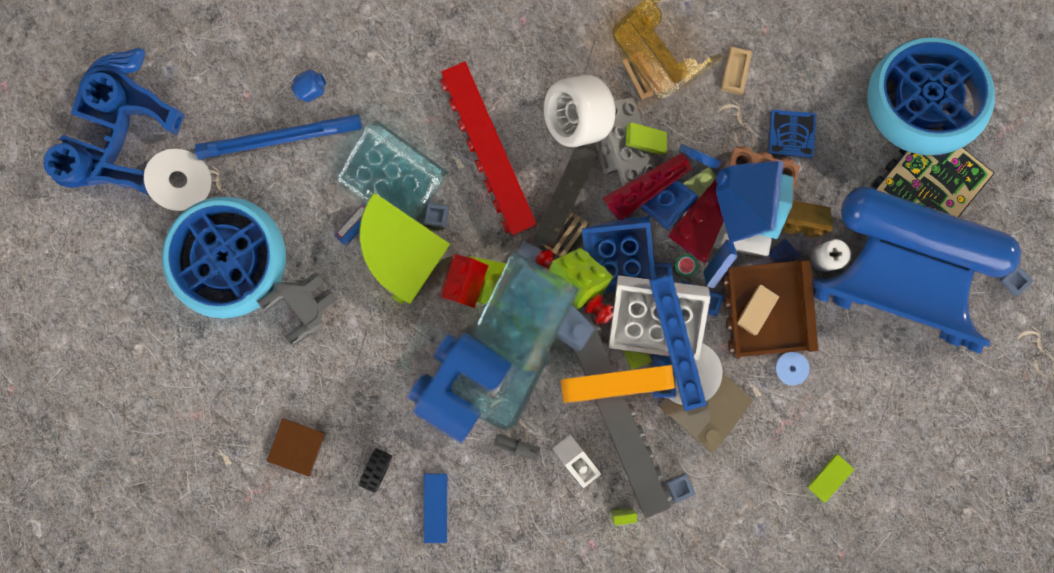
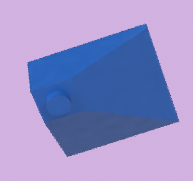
(749, 198)
(622, 248)

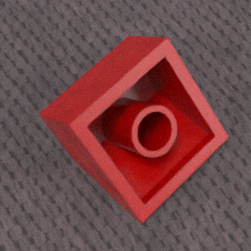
(463, 280)

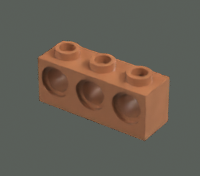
(750, 157)

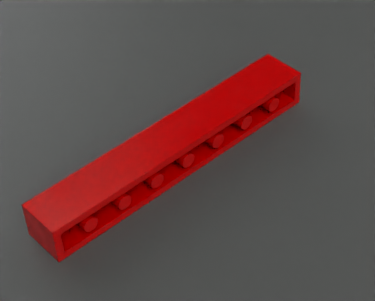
(488, 148)

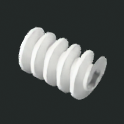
(838, 253)

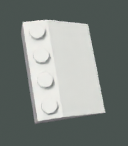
(637, 322)

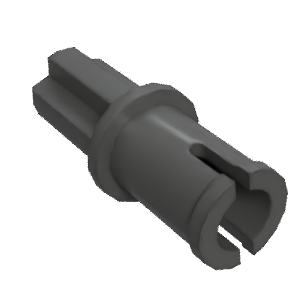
(516, 446)

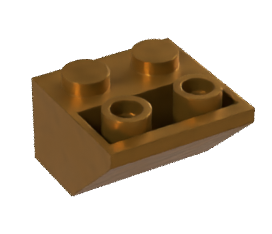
(808, 219)

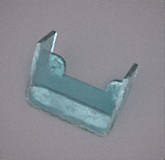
(510, 399)

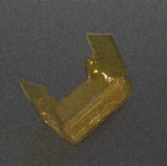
(650, 55)

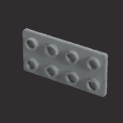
(613, 151)

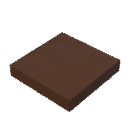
(296, 447)

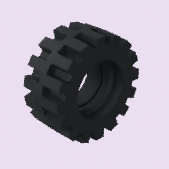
(375, 470)

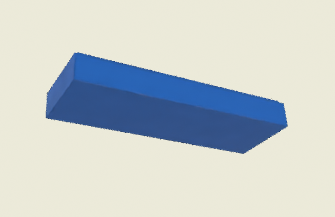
(435, 508)

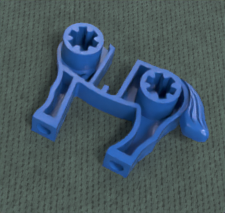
(108, 99)

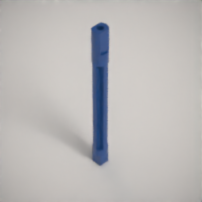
(280, 136)

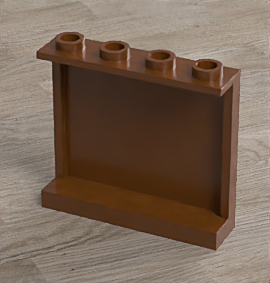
(790, 322)

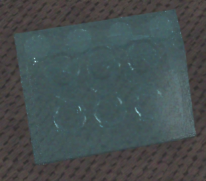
(392, 170)
(525, 312)

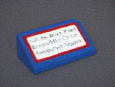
(351, 227)

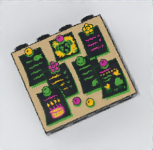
(936, 181)

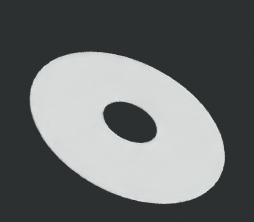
(162, 192)
(709, 372)

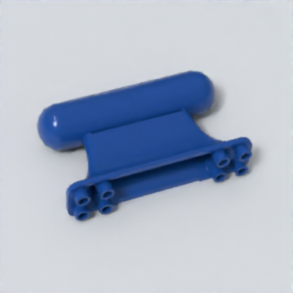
(919, 264)

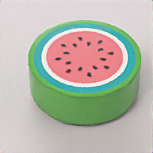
(686, 265)

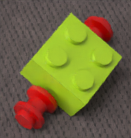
(586, 274)

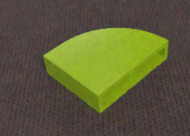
(398, 248)

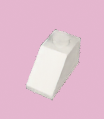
(576, 461)

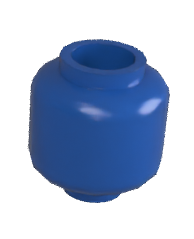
(308, 85)

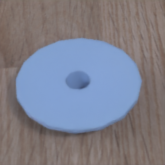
(792, 368)

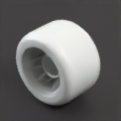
(579, 110)

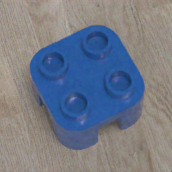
(434, 395)

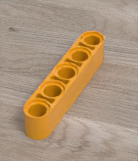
(617, 383)

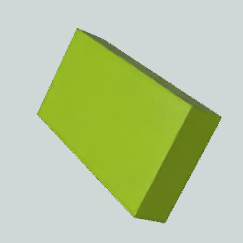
(646, 138)
(830, 478)
(623, 516)

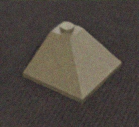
(716, 420)

